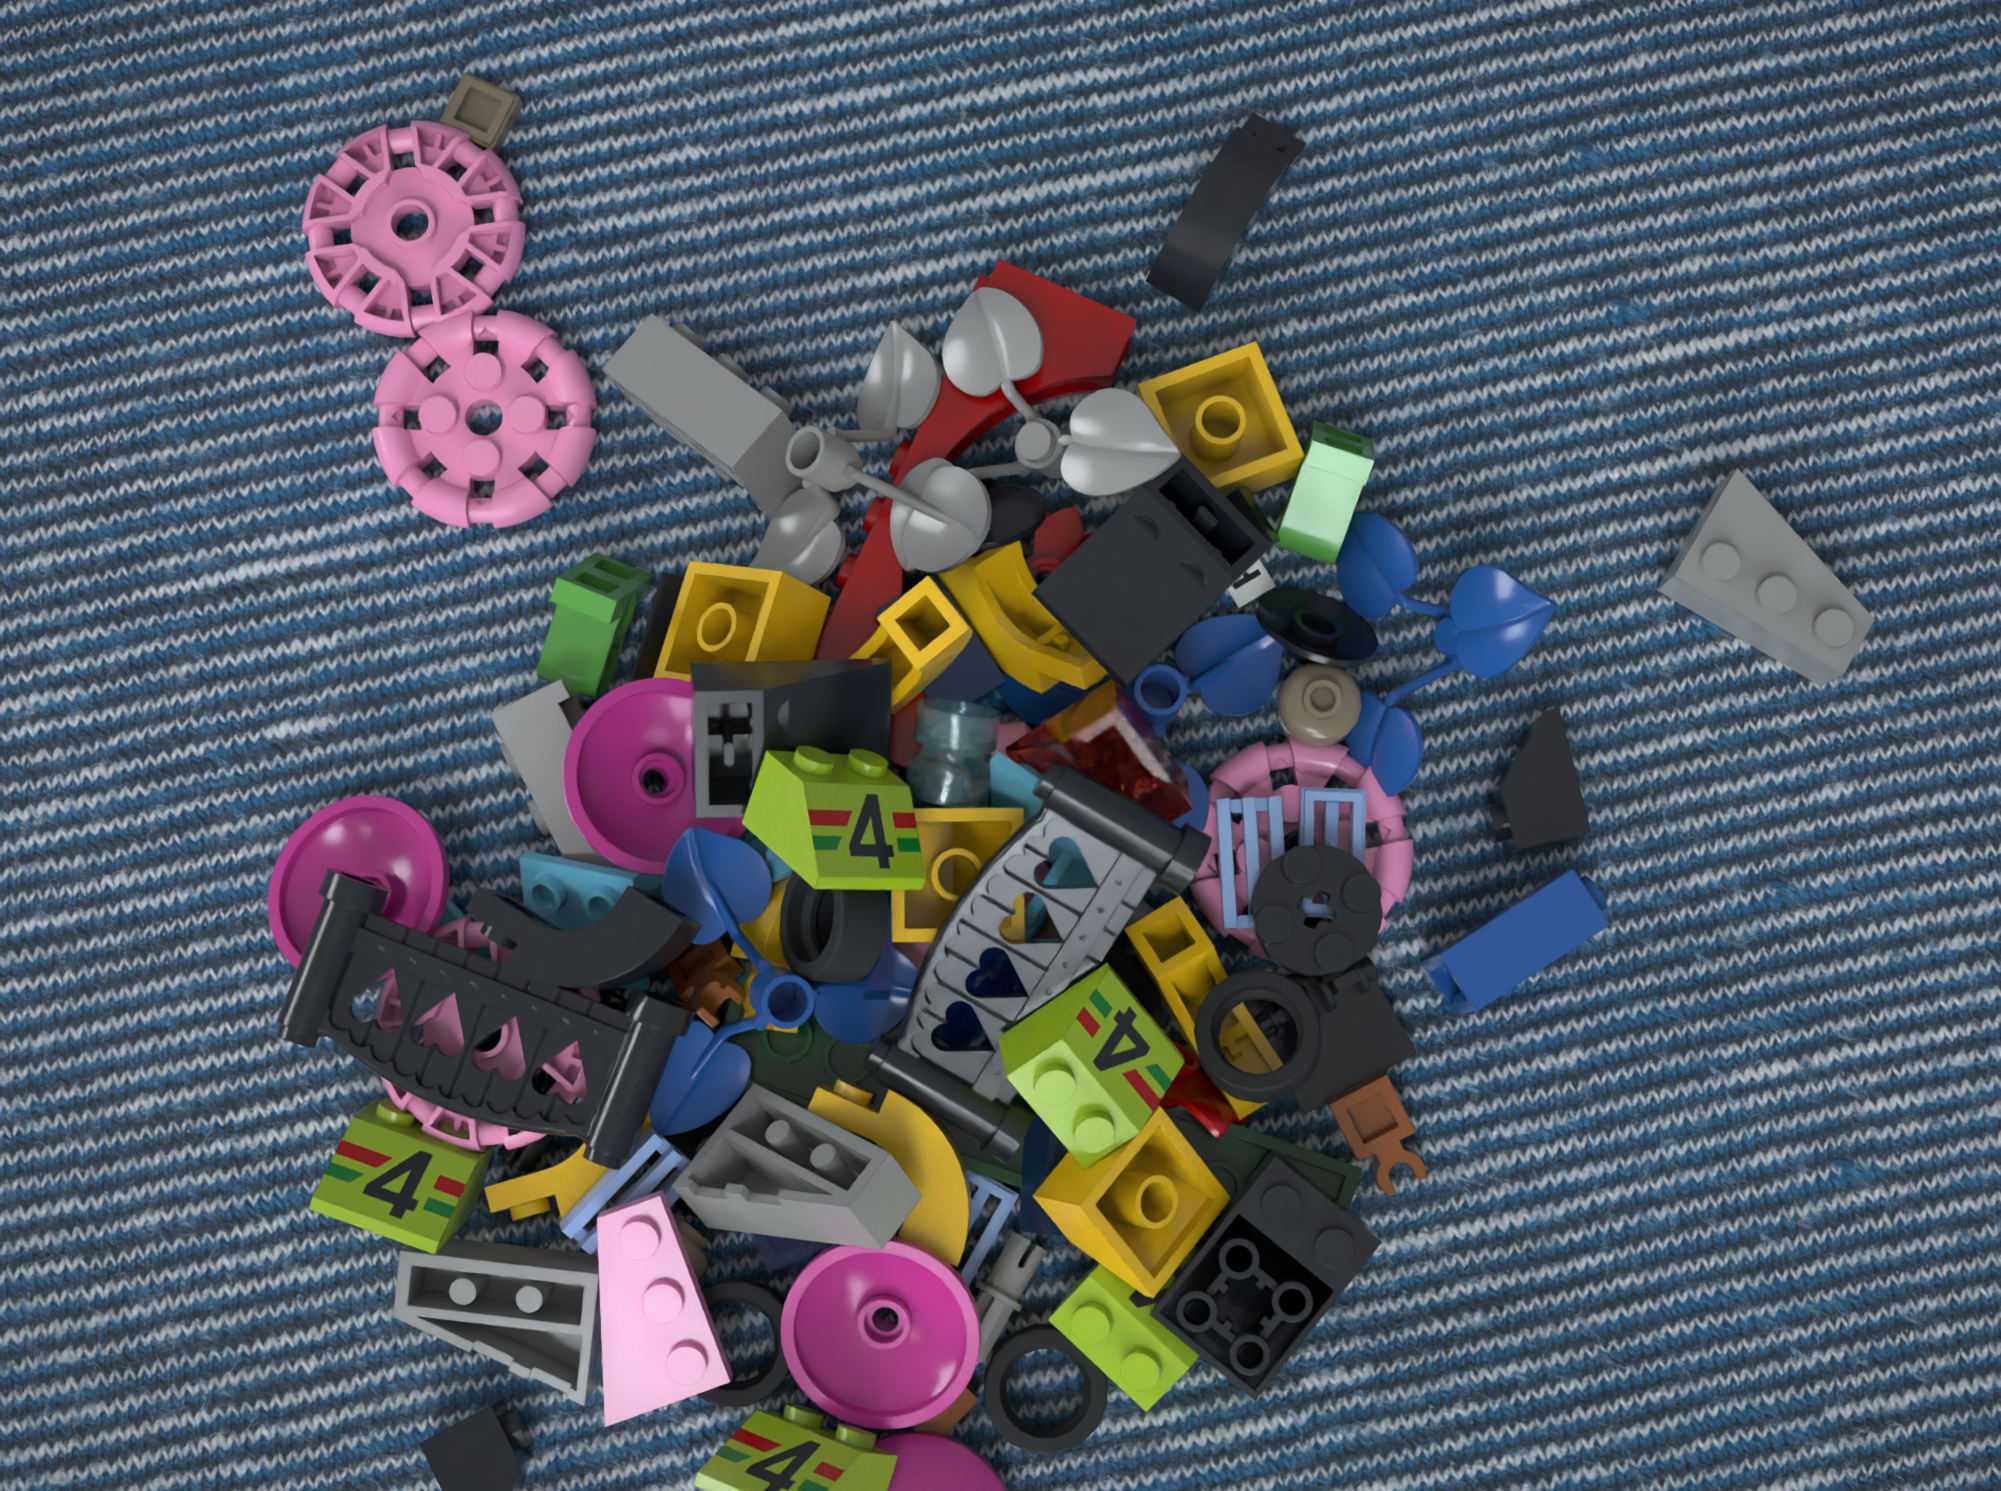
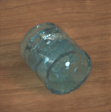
(953, 752)

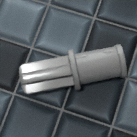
(1004, 1288)

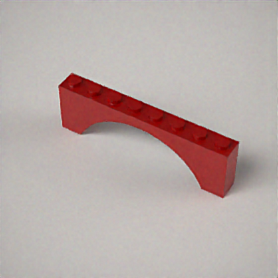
(1080, 356)

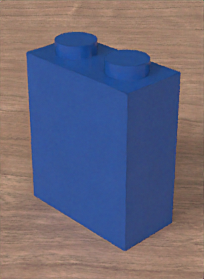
(1517, 942)

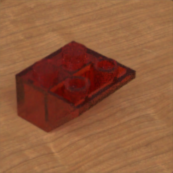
(1113, 744)

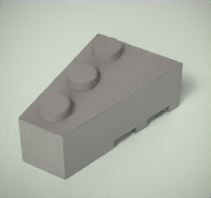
(1766, 585)
(534, 747)
(795, 1178)

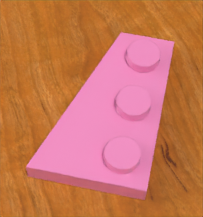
(652, 1312)

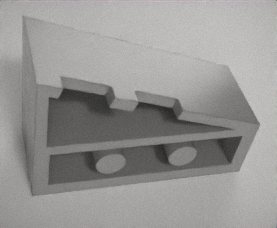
(709, 408)
(510, 1304)

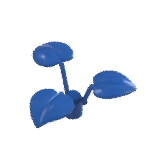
(1483, 630)
(1223, 657)
(723, 886)

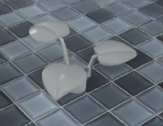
(1113, 432)
(953, 503)

